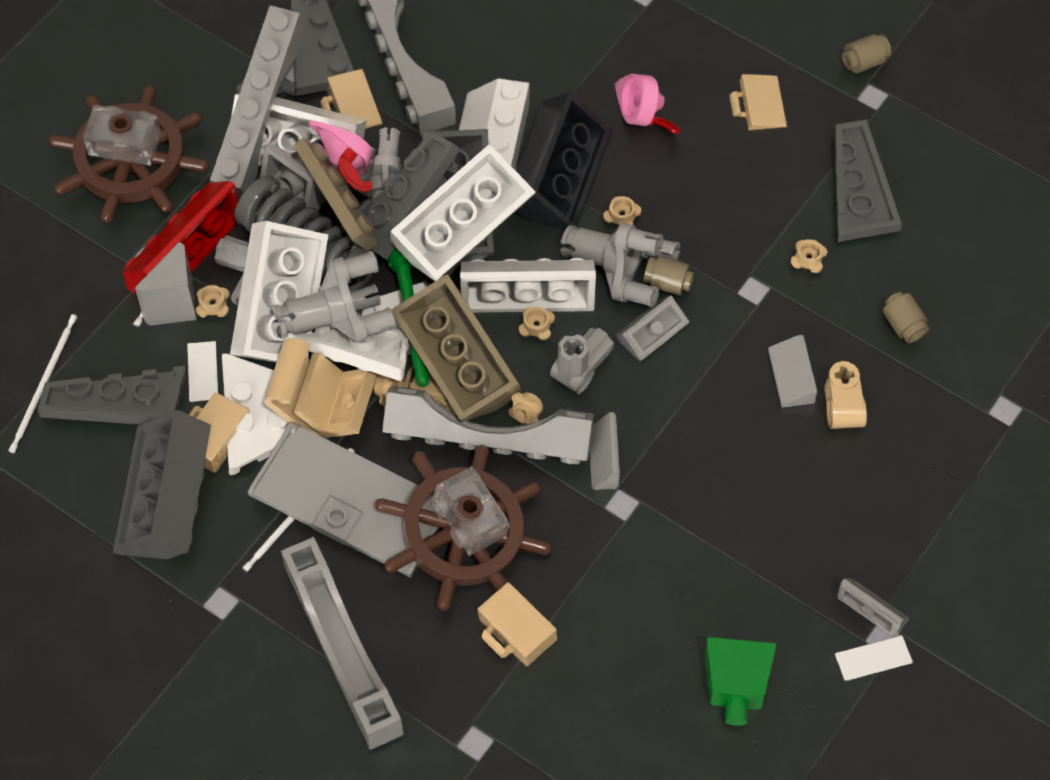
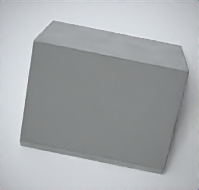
(291, 175)
(168, 290)

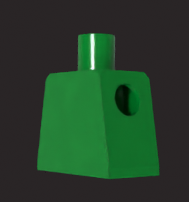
(737, 675)

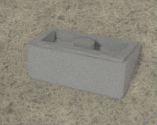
(652, 328)
(793, 372)
(604, 454)
(872, 606)

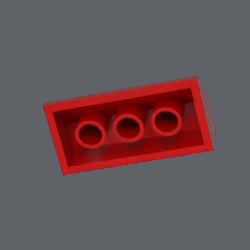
(197, 227)

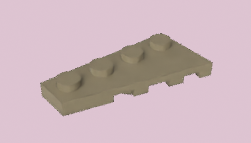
(337, 193)

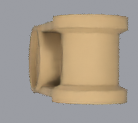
(844, 397)

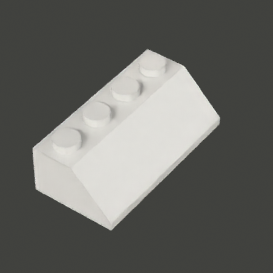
(502, 110)
(290, 123)
(461, 213)
(278, 268)
(525, 284)

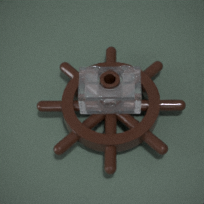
(128, 140)
(474, 513)

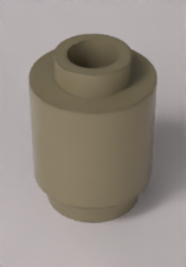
(866, 53)
(668, 275)
(905, 317)

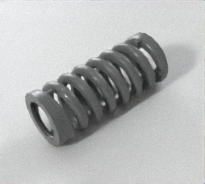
(246, 215)

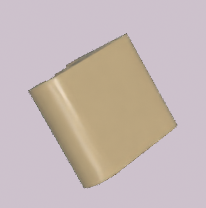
(318, 392)

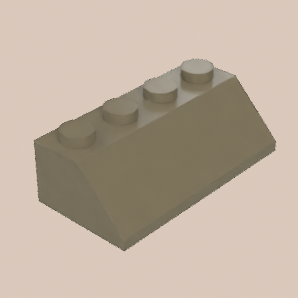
(456, 350)

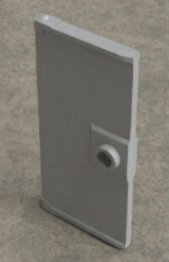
(337, 494)

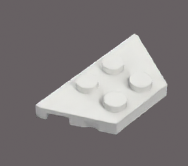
(379, 353)
(261, 428)

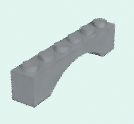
(271, 59)
(425, 95)
(418, 414)
(345, 653)

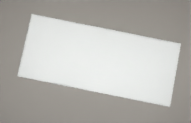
(202, 370)
(873, 658)

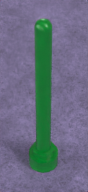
(402, 268)

